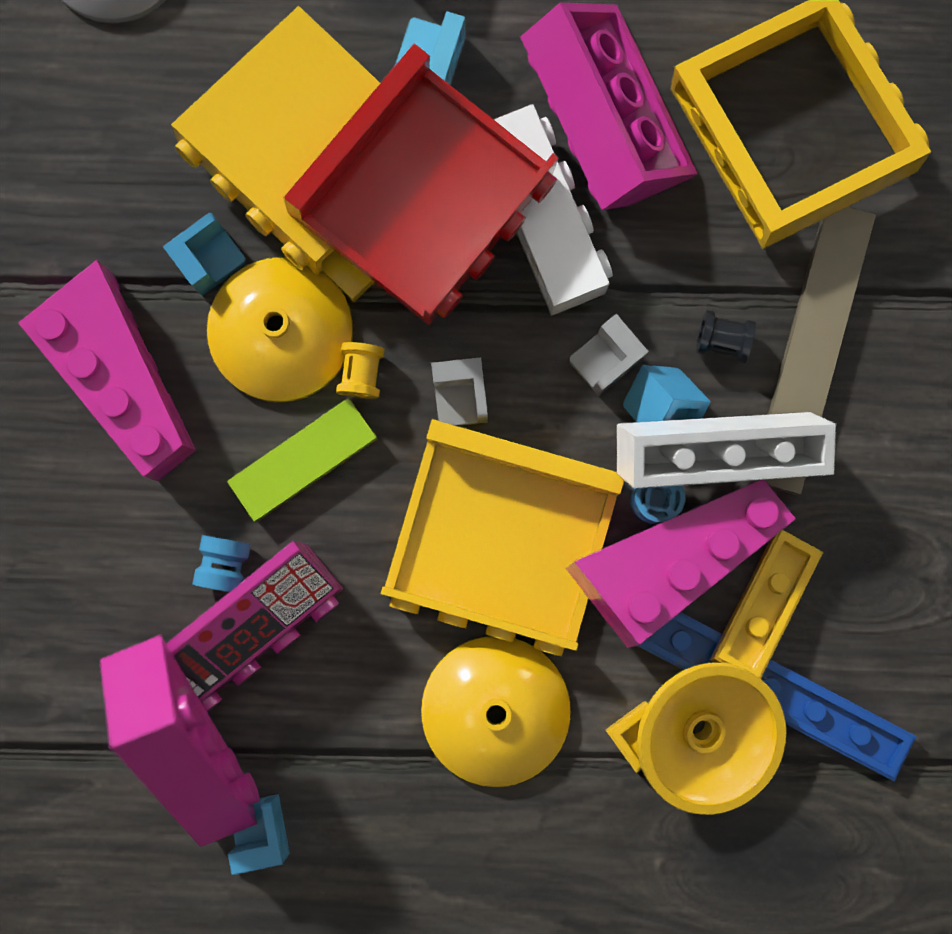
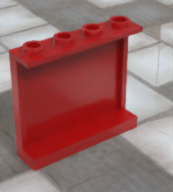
(419, 188)

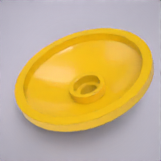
(296, 357)
(490, 674)
(731, 754)

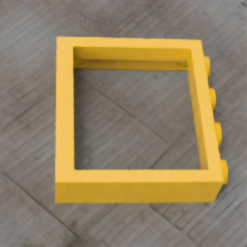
(732, 159)

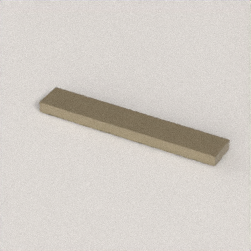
(821, 320)

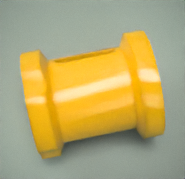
(360, 370)

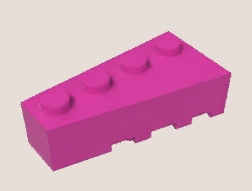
(104, 360)
(667, 567)
(173, 743)

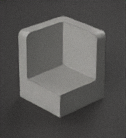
(608, 355)
(460, 392)

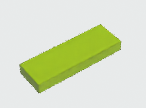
(302, 460)

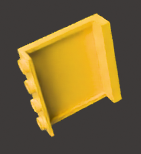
(272, 122)
(495, 535)

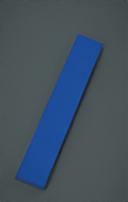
(804, 703)

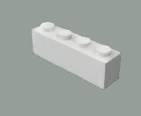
(556, 229)
(725, 449)

